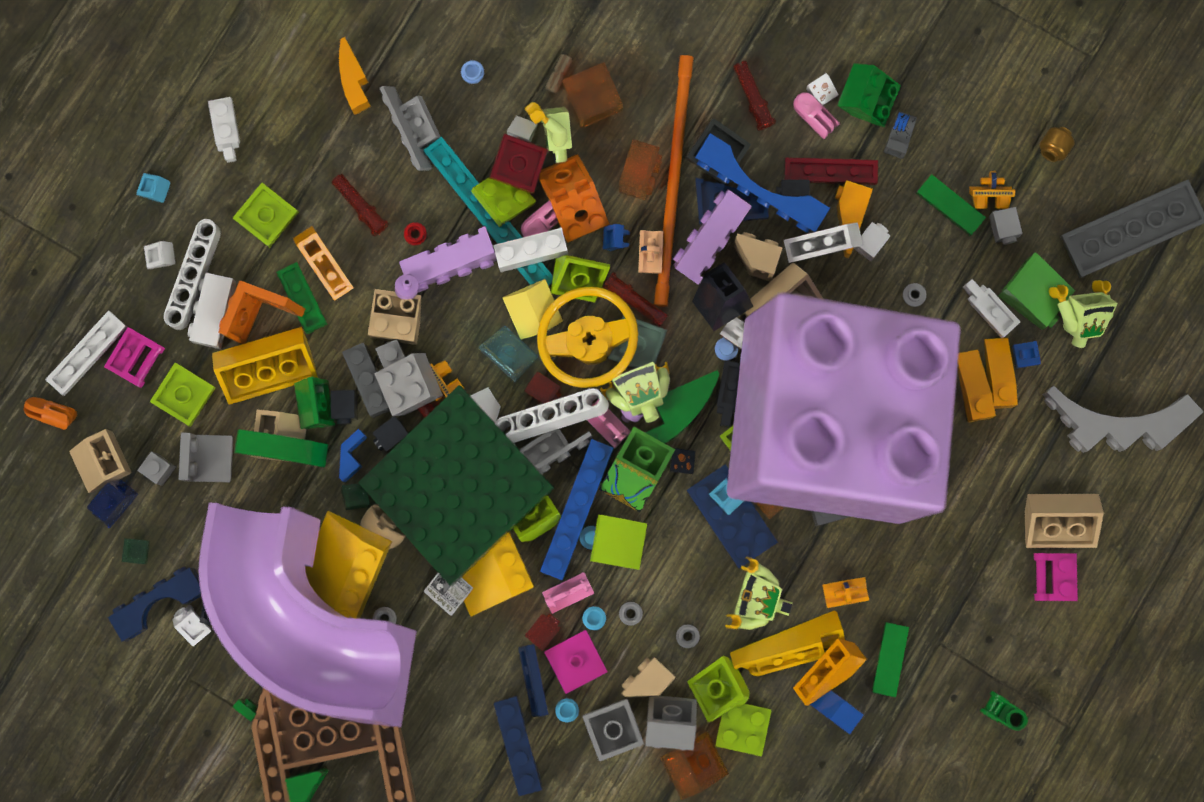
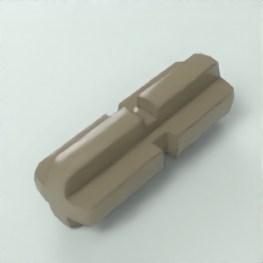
(560, 69)

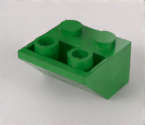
(869, 94)

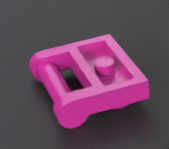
(128, 352)
(1062, 573)

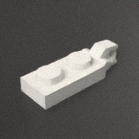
(225, 127)
(991, 308)

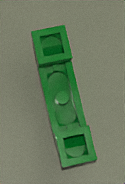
(281, 448)

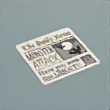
(448, 596)

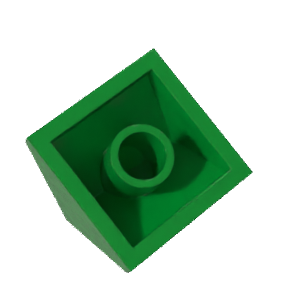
(314, 403)
(304, 785)

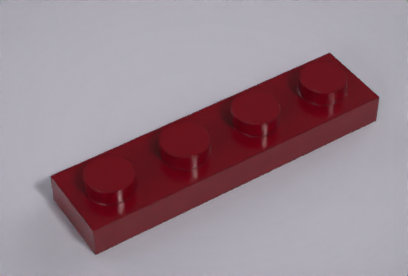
(831, 170)

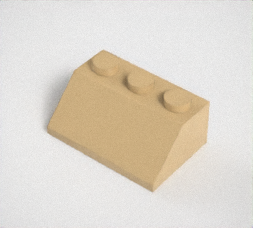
(791, 281)
(1063, 520)

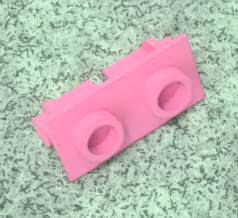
(610, 427)
(568, 593)

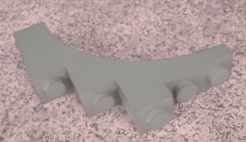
(1122, 432)

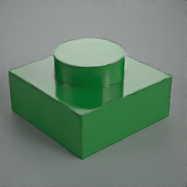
(246, 708)

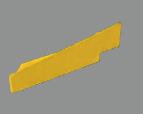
(790, 647)

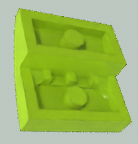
(618, 542)

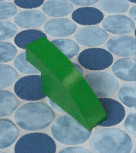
(683, 406)

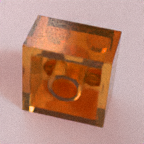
(592, 95)
(639, 169)

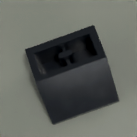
(721, 297)

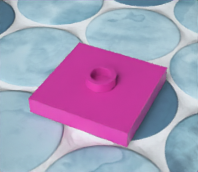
(575, 661)

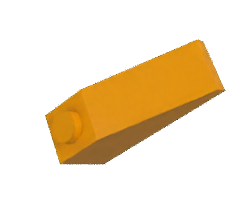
(852, 205)
(323, 263)
(1000, 373)
(975, 387)
(830, 670)

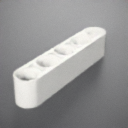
(189, 263)
(561, 418)

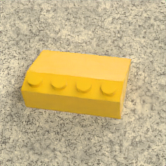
(346, 564)
(497, 577)

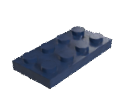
(742, 531)

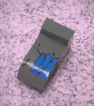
(900, 135)

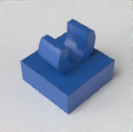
(614, 237)
(1026, 354)

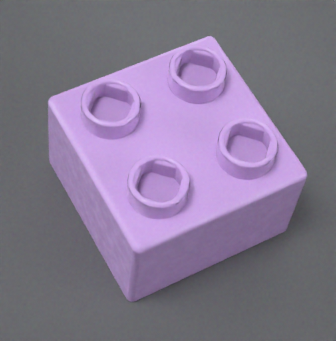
(844, 409)

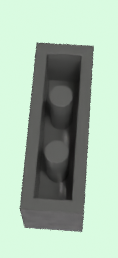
(363, 369)

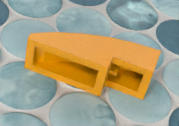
(352, 78)

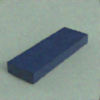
(533, 680)

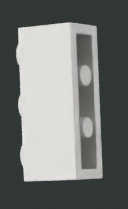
(823, 242)
(530, 250)
(211, 309)

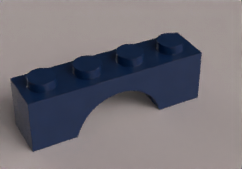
(132, 619)
(518, 746)

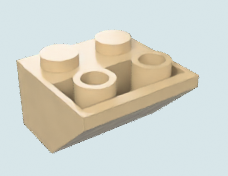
(758, 256)
(394, 317)
(278, 424)
(99, 460)
(649, 681)

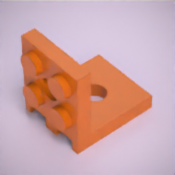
(573, 190)
(244, 309)

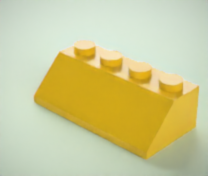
(264, 365)

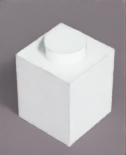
(873, 240)

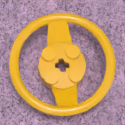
(574, 344)

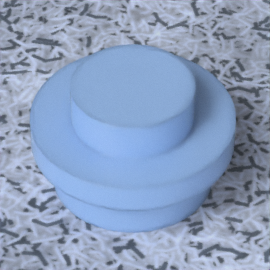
(472, 72)
(725, 350)

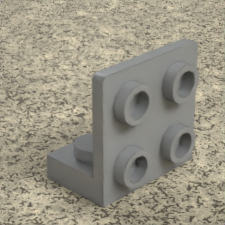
(205, 458)

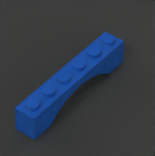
(803, 209)
(577, 509)

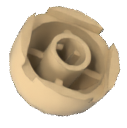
(378, 522)

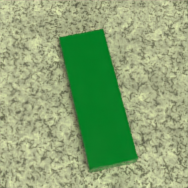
(951, 205)
(300, 292)
(890, 659)

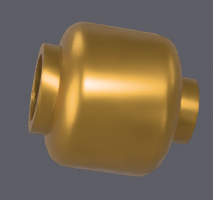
(1056, 144)

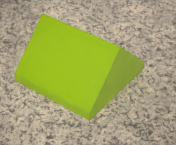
(577, 272)

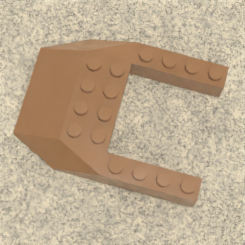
(297, 737)

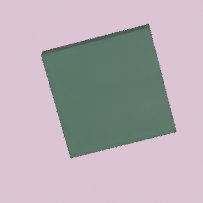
(648, 347)

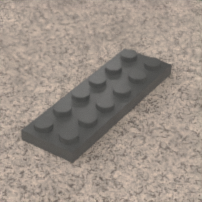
(1133, 228)

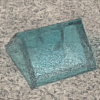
(508, 353)

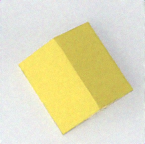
(528, 307)

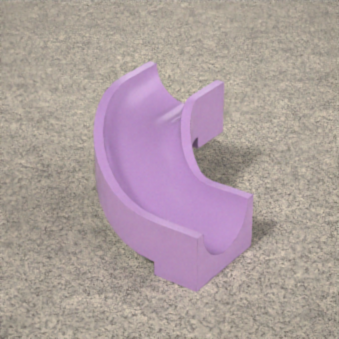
(285, 632)

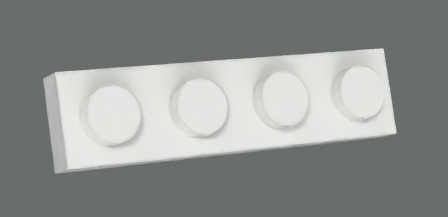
(86, 353)

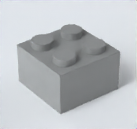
(408, 384)
(671, 722)
(613, 729)

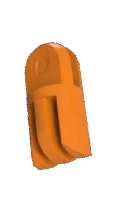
(49, 412)

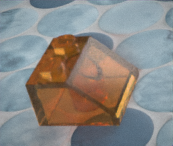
(694, 769)

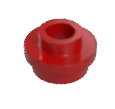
(415, 227)

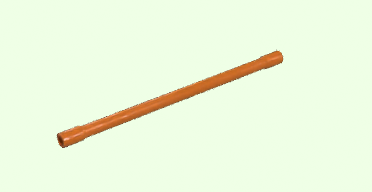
(684, 76)

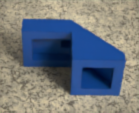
(348, 464)
(838, 711)

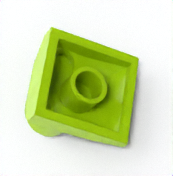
(538, 521)
(719, 688)

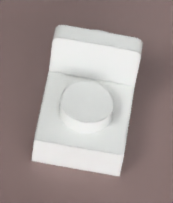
(189, 625)

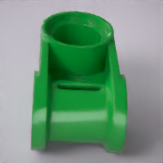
(1003, 711)

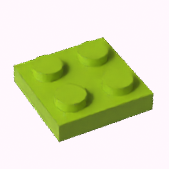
(502, 200)
(265, 215)
(182, 394)
(744, 729)

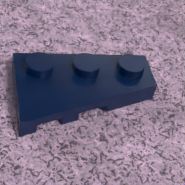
(708, 191)

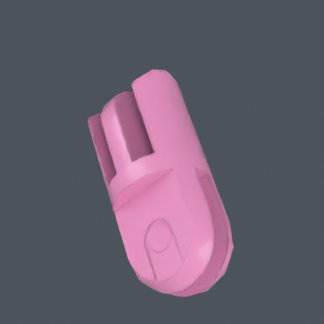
(815, 114)
(540, 221)

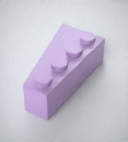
(711, 236)
(450, 260)

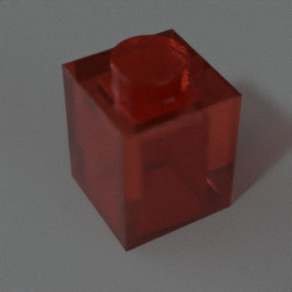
(543, 389)
(543, 631)

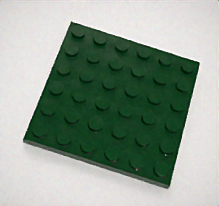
(456, 485)

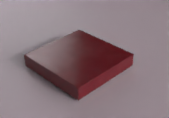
(518, 163)

